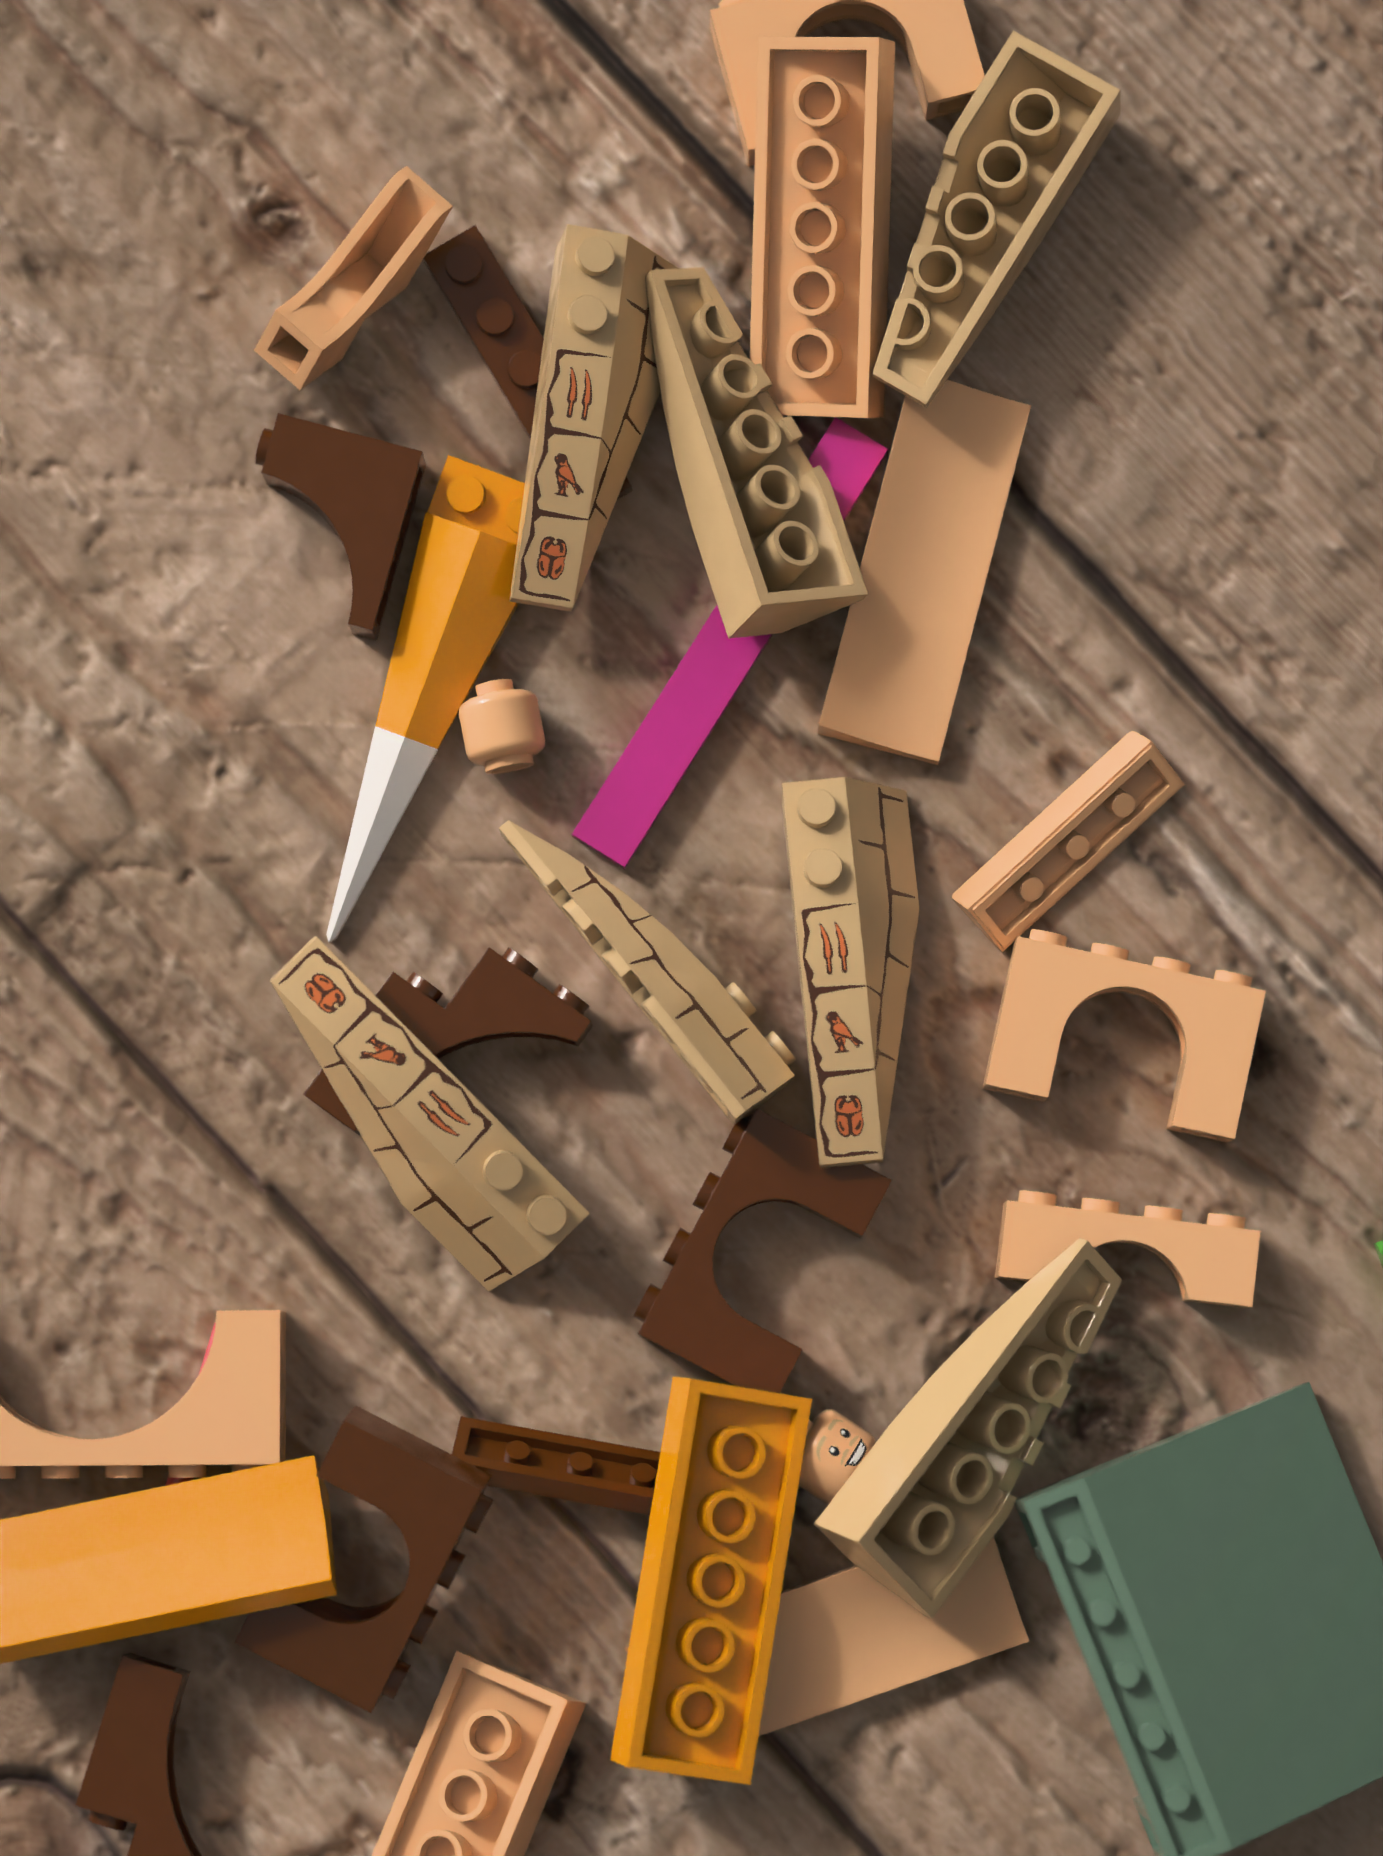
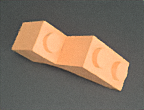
(360, 277)

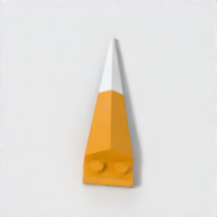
(443, 640)

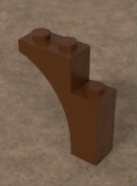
(491, 1004)
(133, 1760)

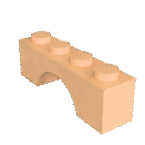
(1209, 1261)

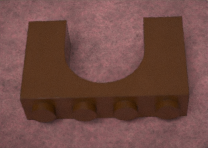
(766, 1166)
(432, 1503)

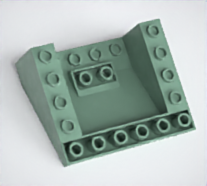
(1225, 1619)

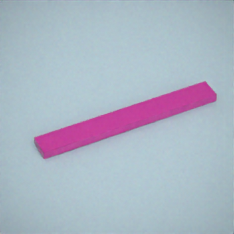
(702, 687)

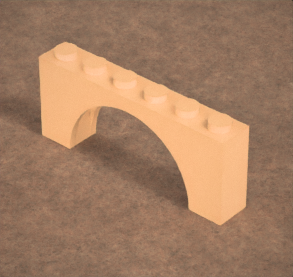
(225, 1418)

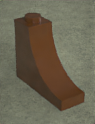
(362, 492)

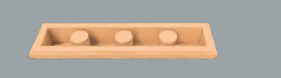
(1068, 839)

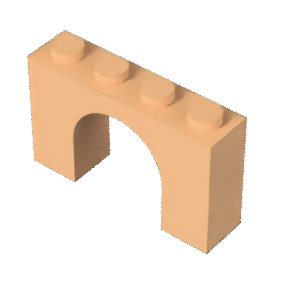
(930, 32)
(1211, 1018)

